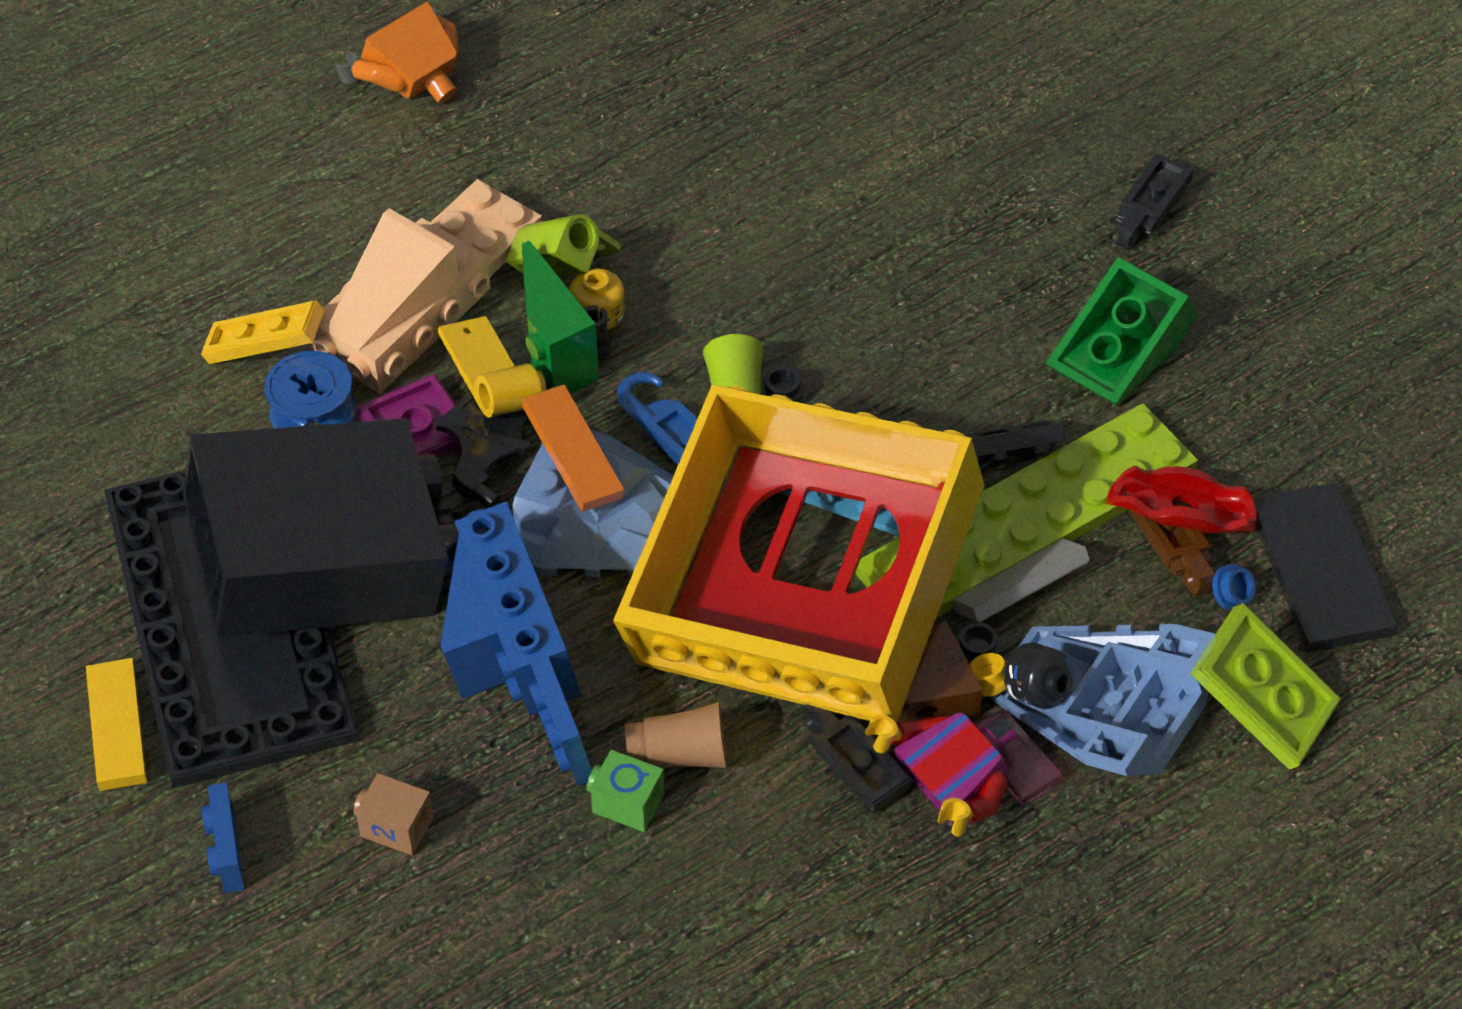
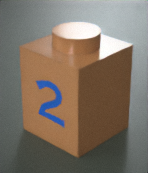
(393, 813)

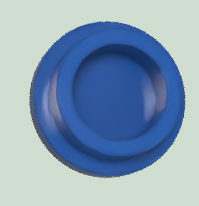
(1233, 586)

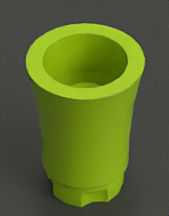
(735, 361)

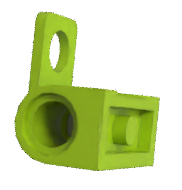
(564, 243)

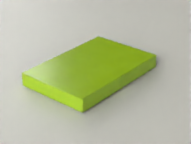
(1265, 686)

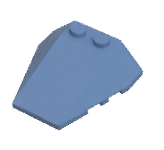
(1127, 695)

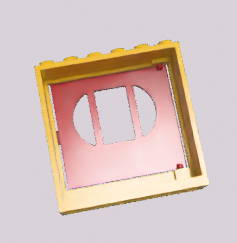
(782, 637)

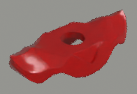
(1214, 504)

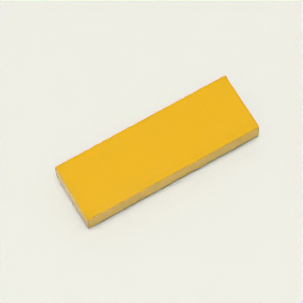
(263, 332)
(116, 724)

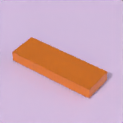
(573, 448)

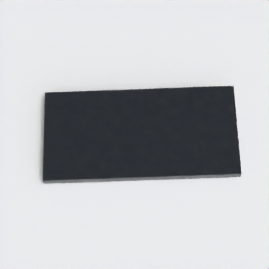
(218, 698)

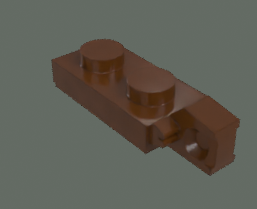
(1181, 551)

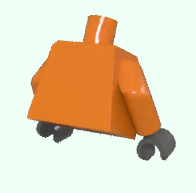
(408, 56)

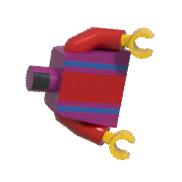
(951, 762)

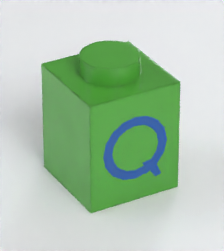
(626, 790)

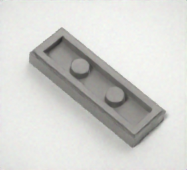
(1021, 580)

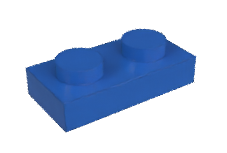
(220, 821)

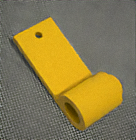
(488, 368)

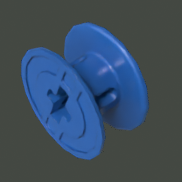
(309, 389)

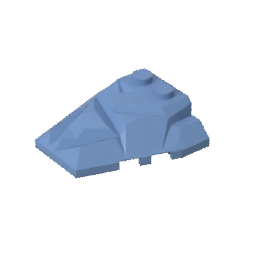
(598, 538)

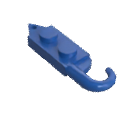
(664, 421)

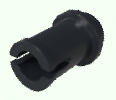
(604, 339)

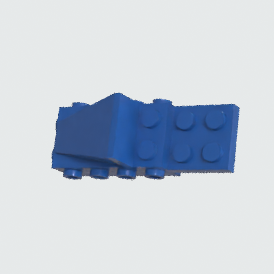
(505, 631)

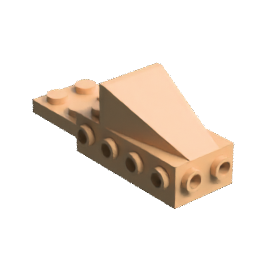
(417, 281)

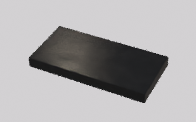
(1323, 568)

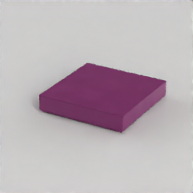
(421, 405)

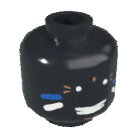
(1038, 675)

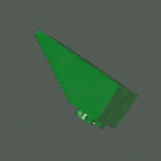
(559, 328)
(1123, 332)

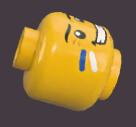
(601, 289)

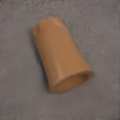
(679, 739)

